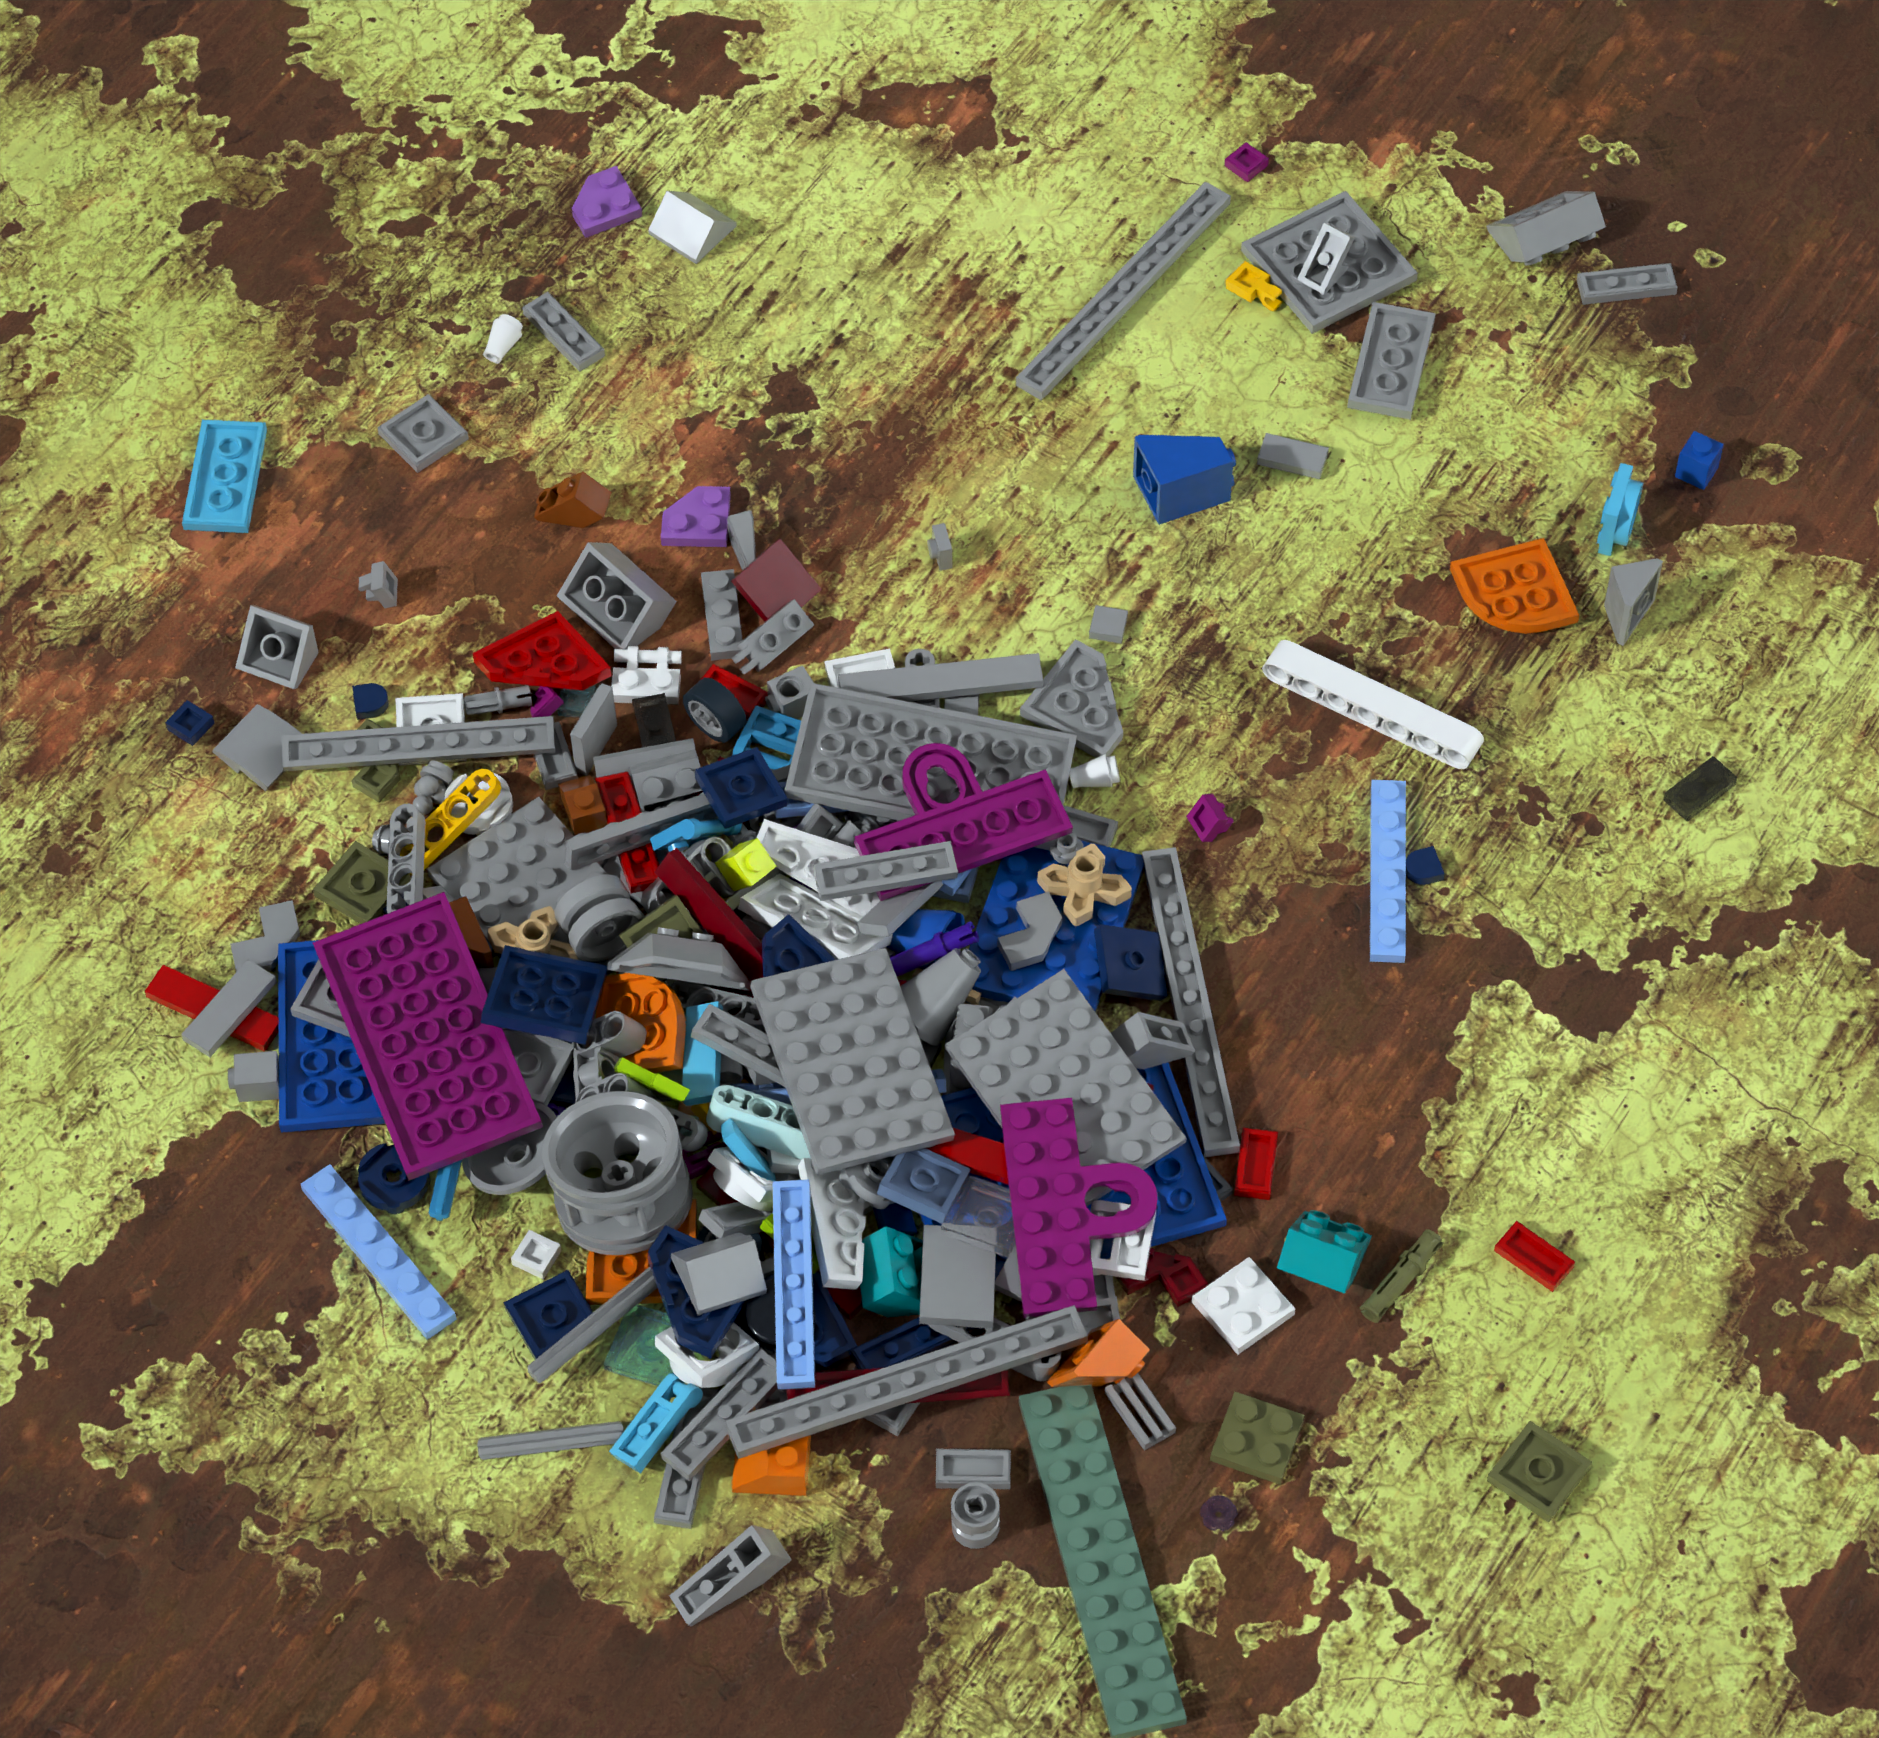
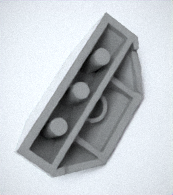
(681, 959)

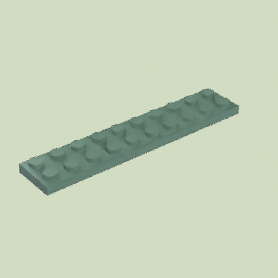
(1102, 1561)

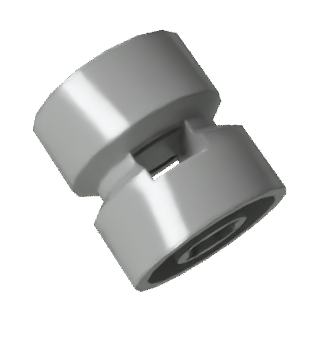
(975, 1515)

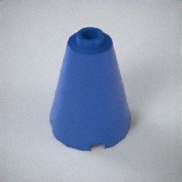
(922, 927)

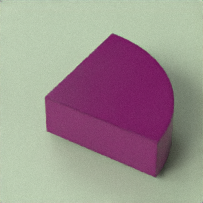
(546, 703)

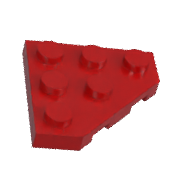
(544, 656)

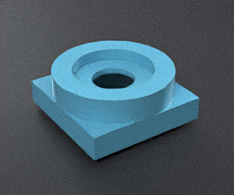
(1619, 510)

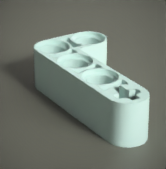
(759, 1118)

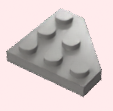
(1078, 701)

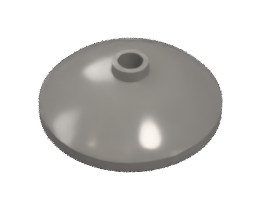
(513, 1163)

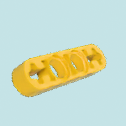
(453, 826)

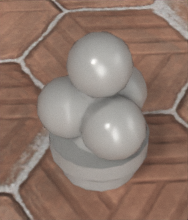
(432, 786)

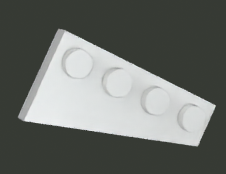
(796, 853)
(835, 1227)

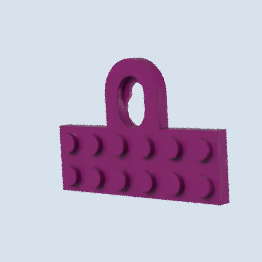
(977, 823)
(1050, 1205)

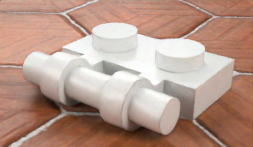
(642, 682)

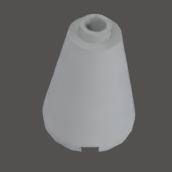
(938, 991)

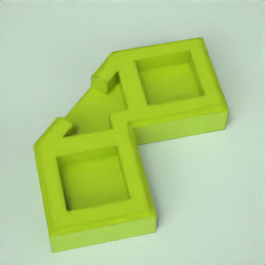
(652, 1081)

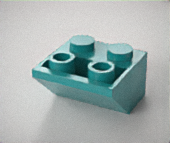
(1324, 1250)
(892, 1273)

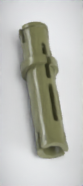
(1410, 1264)

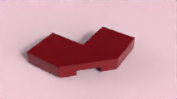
(1176, 1273)

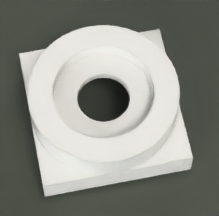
(740, 1183)
(733, 1351)

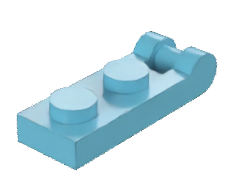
(655, 1422)

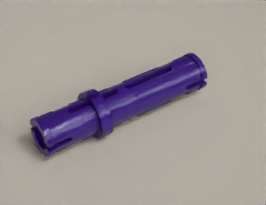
(934, 949)

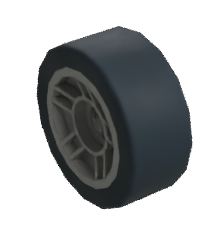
(714, 710)

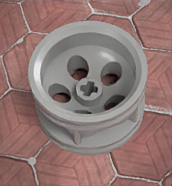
(629, 1201)

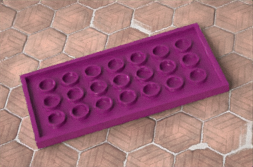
(419, 1034)

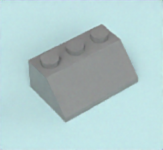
(1548, 226)
(615, 596)

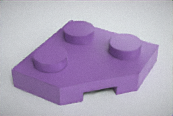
(605, 203)
(698, 518)

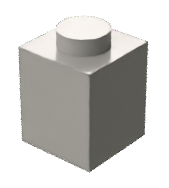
(255, 1076)

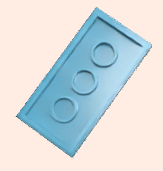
(224, 476)

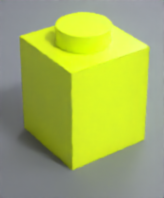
(745, 864)

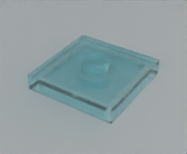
(634, 1347)

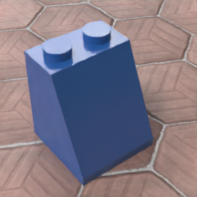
(1182, 473)

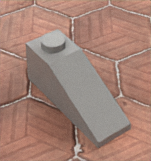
(731, 1574)

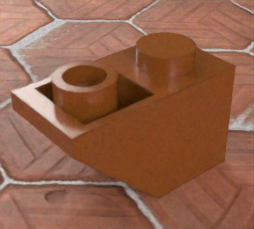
(573, 502)

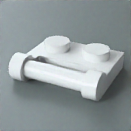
(1128, 1253)

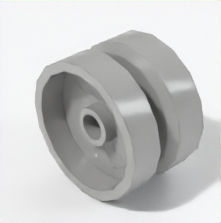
(595, 915)

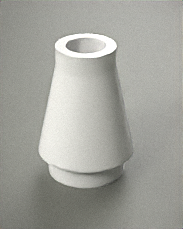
(503, 335)
(1096, 773)

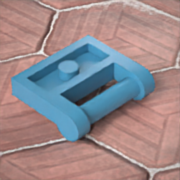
(771, 731)
(689, 832)

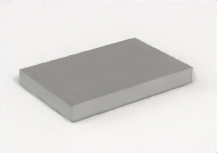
(955, 1282)

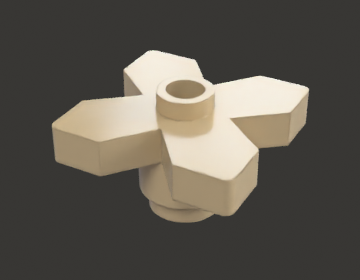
(1083, 884)
(531, 935)

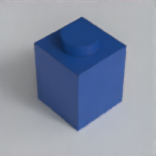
(1699, 460)

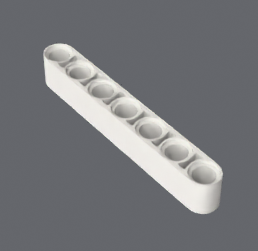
(1373, 704)

